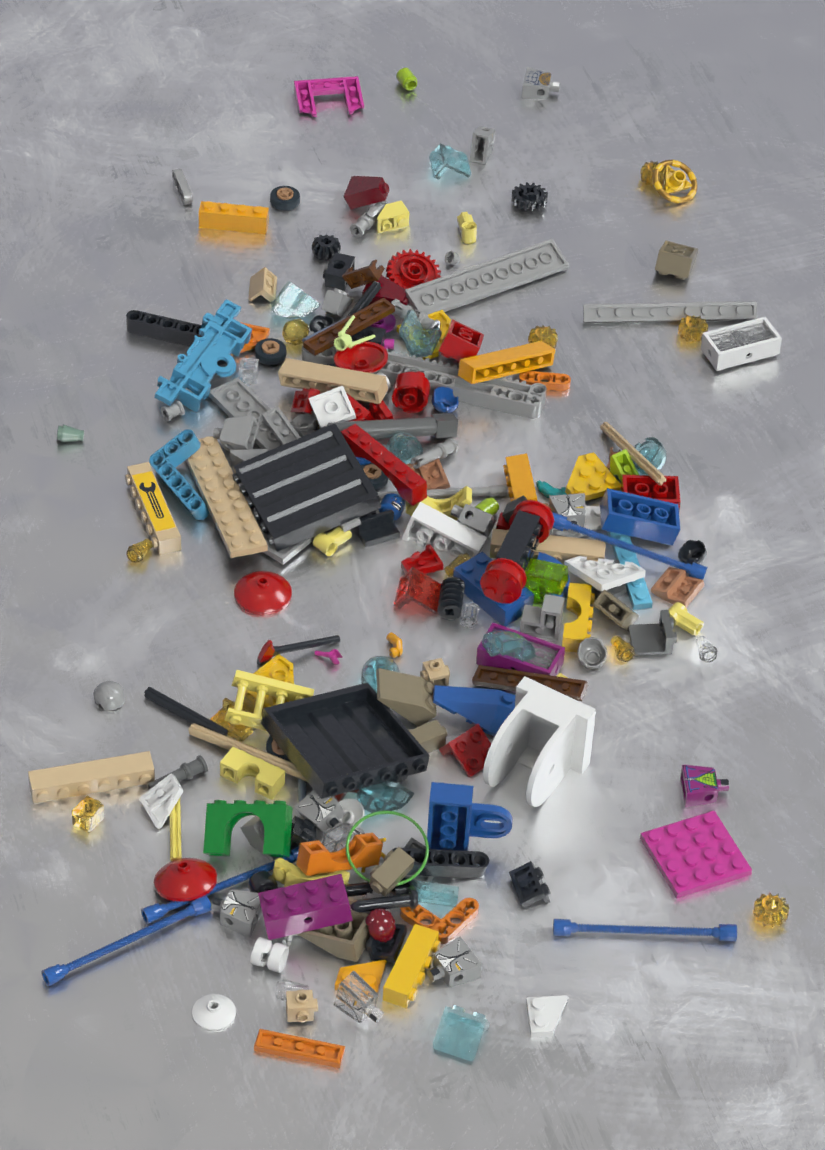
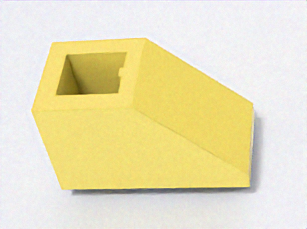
(392, 217)

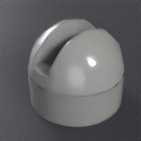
(452, 258)

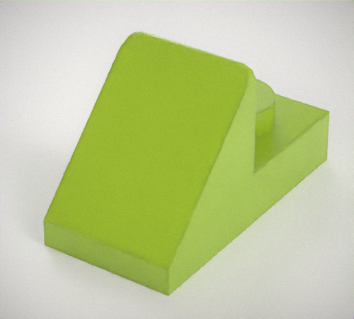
(622, 464)

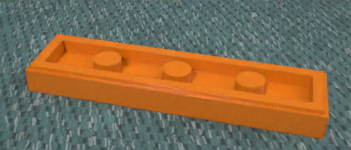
(299, 1048)

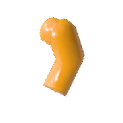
(397, 649)

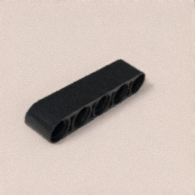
(162, 328)
(447, 863)

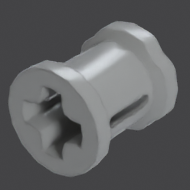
(172, 411)

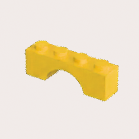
(579, 603)

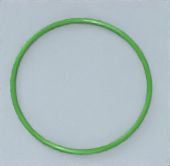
(394, 813)

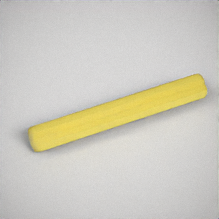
(175, 832)

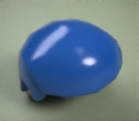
(444, 400)

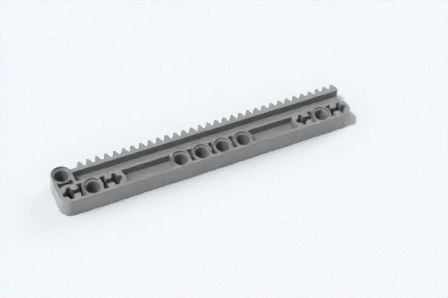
(493, 394)

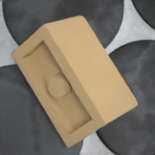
(263, 284)

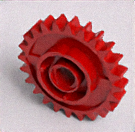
(411, 269)

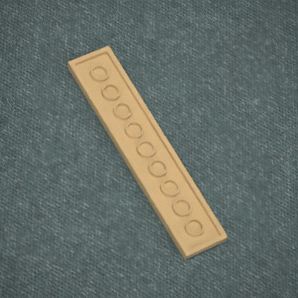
(225, 500)

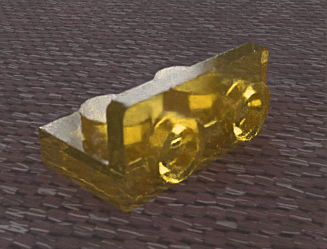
(238, 732)

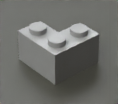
(545, 620)

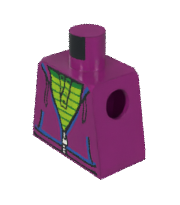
(701, 785)

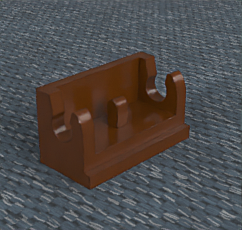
(363, 276)

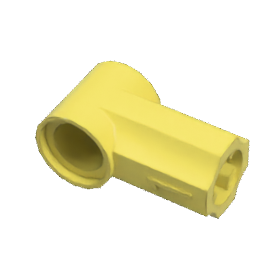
(467, 227)
(329, 542)
(684, 619)

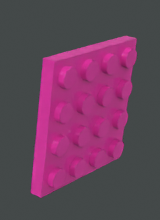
(695, 854)

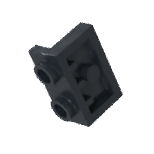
(529, 884)

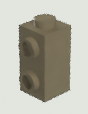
(430, 735)
(391, 872)

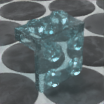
(446, 157)
(418, 341)
(460, 1032)

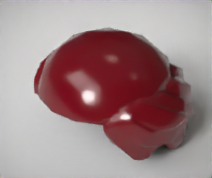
(381, 924)

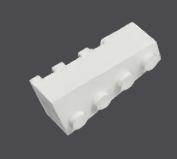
(442, 532)

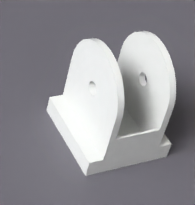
(543, 734)

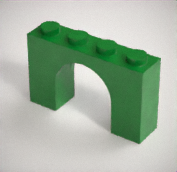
(223, 816)

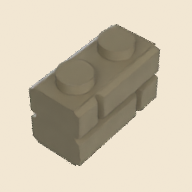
(616, 610)

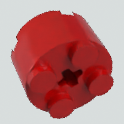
(411, 391)

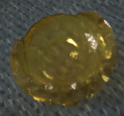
(295, 331)

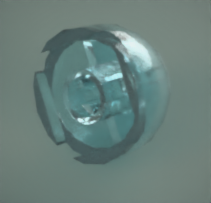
(404, 447)
(653, 451)
(369, 669)

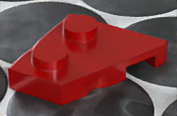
(426, 561)

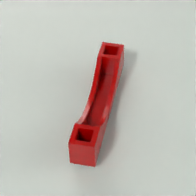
(405, 480)

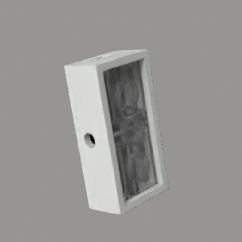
(741, 343)

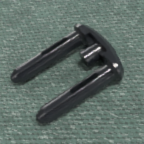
(403, 896)

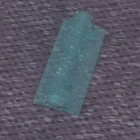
(437, 893)

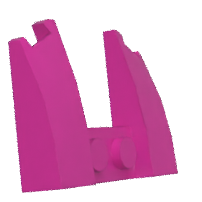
(348, 86)

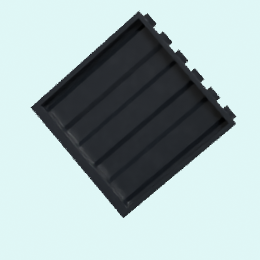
(306, 487)
(344, 740)

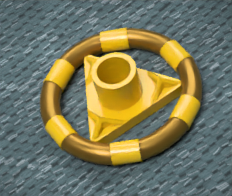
(675, 181)

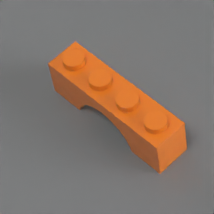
(316, 859)

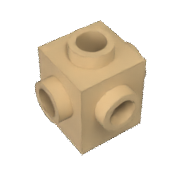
(435, 670)
(300, 1006)

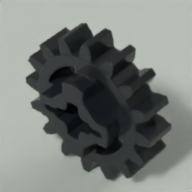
(529, 196)

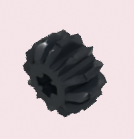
(325, 247)

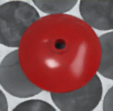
(363, 357)
(262, 593)
(185, 879)

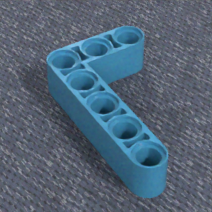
(165, 462)

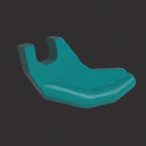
(547, 490)

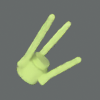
(345, 340)

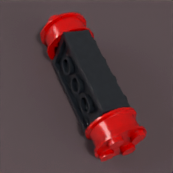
(506, 574)

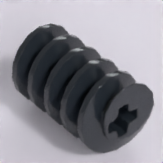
(451, 598)

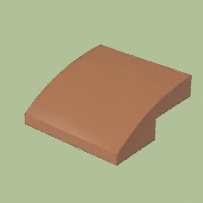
(433, 474)
(677, 587)

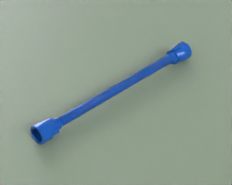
(695, 570)
(155, 912)
(565, 927)
(55, 973)

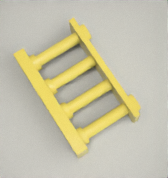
(262, 686)

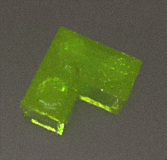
(545, 578)

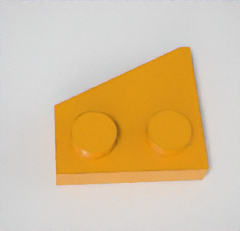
(370, 972)

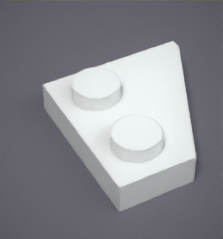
(161, 799)
(544, 1014)

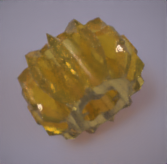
(647, 173)
(692, 328)
(543, 334)
(771, 910)

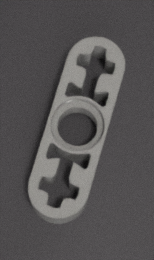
(182, 186)

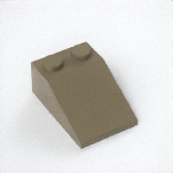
(676, 259)
(406, 695)
(344, 939)

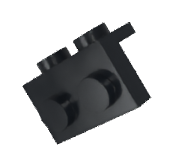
(302, 831)
(387, 950)

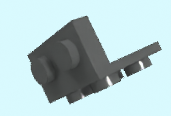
(654, 638)

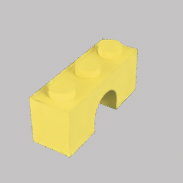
(239, 764)

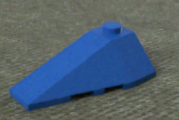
(477, 705)

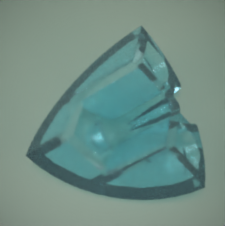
(293, 302)
(506, 642)
(384, 797)

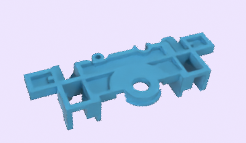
(196, 369)

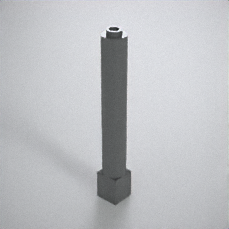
(439, 425)

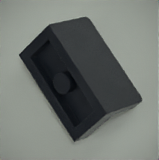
(378, 528)

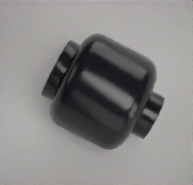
(262, 882)

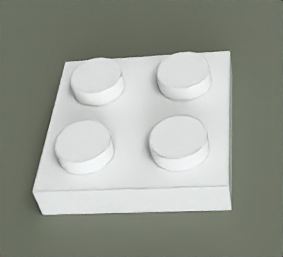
(332, 407)

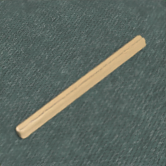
(635, 455)
(227, 743)

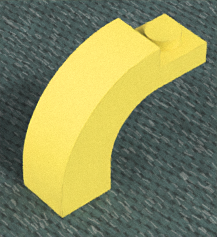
(445, 506)
(290, 874)

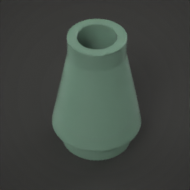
(69, 434)

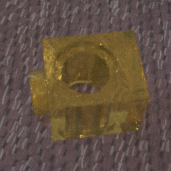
(88, 814)

